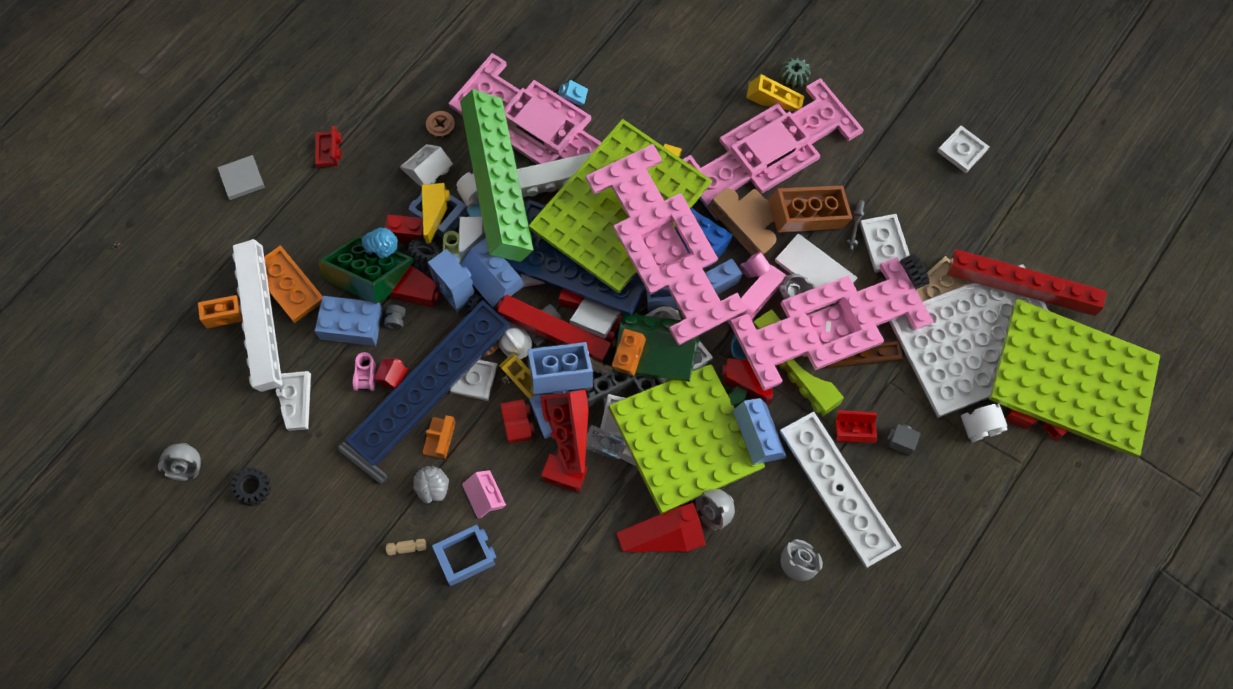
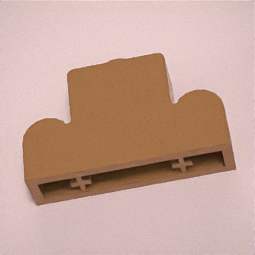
(746, 219)

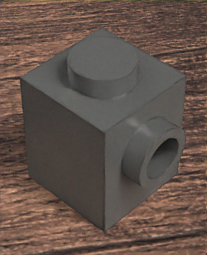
(903, 439)

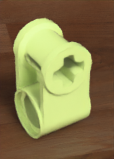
(452, 248)

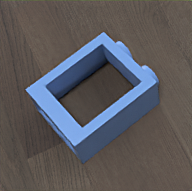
(450, 222)
(472, 570)

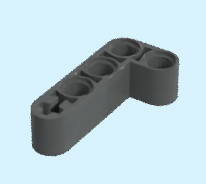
(615, 387)

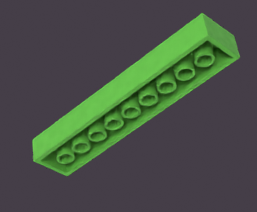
(496, 176)

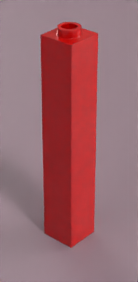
(550, 327)

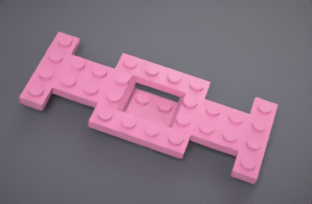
(536, 111)
(772, 136)
(657, 248)
(851, 321)

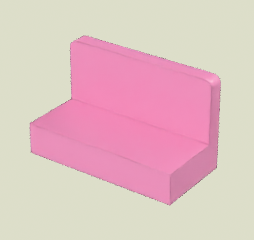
(483, 493)

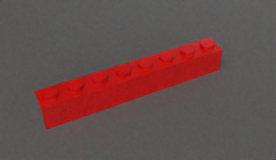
(1026, 282)

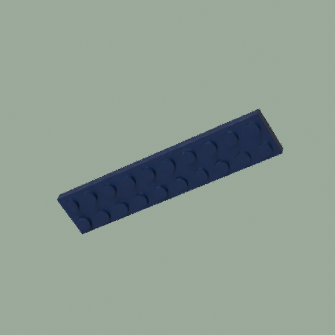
(428, 383)

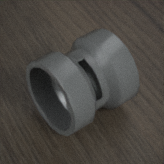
(394, 318)

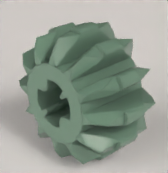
(795, 72)

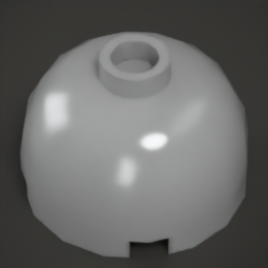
(180, 462)
(716, 508)
(800, 561)

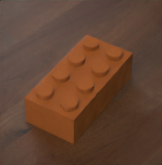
(810, 208)

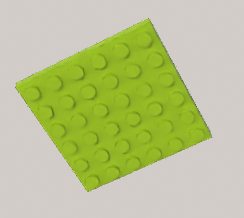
(684, 438)

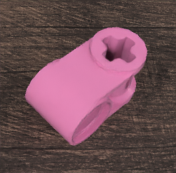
(755, 266)
(364, 376)

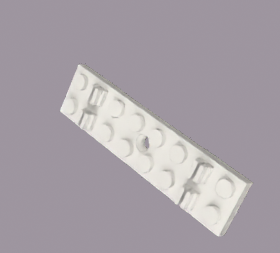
(852, 506)

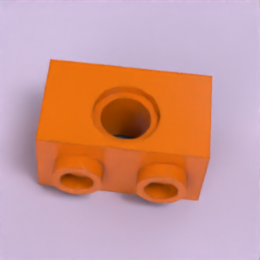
(220, 311)
(629, 352)

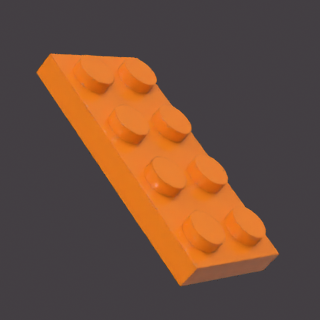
(290, 285)

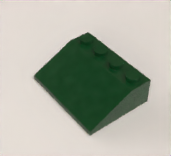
(363, 272)
(661, 354)

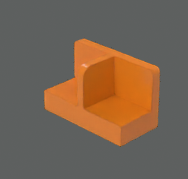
(439, 437)

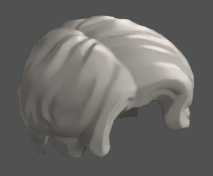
(795, 285)
(430, 484)

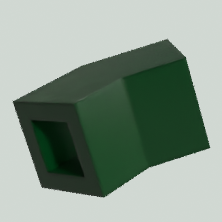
(737, 396)

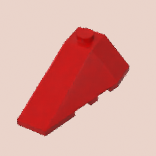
(568, 421)
(670, 531)

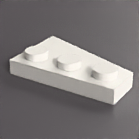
(295, 399)

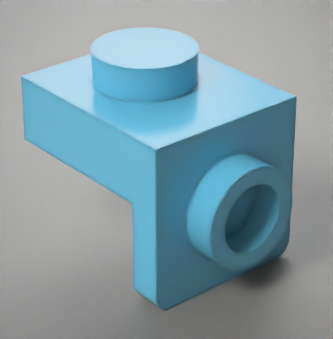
(573, 92)

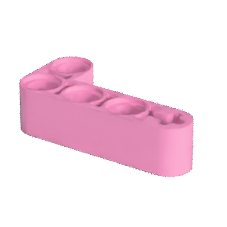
(761, 292)

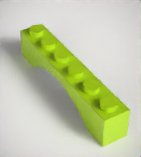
(821, 393)

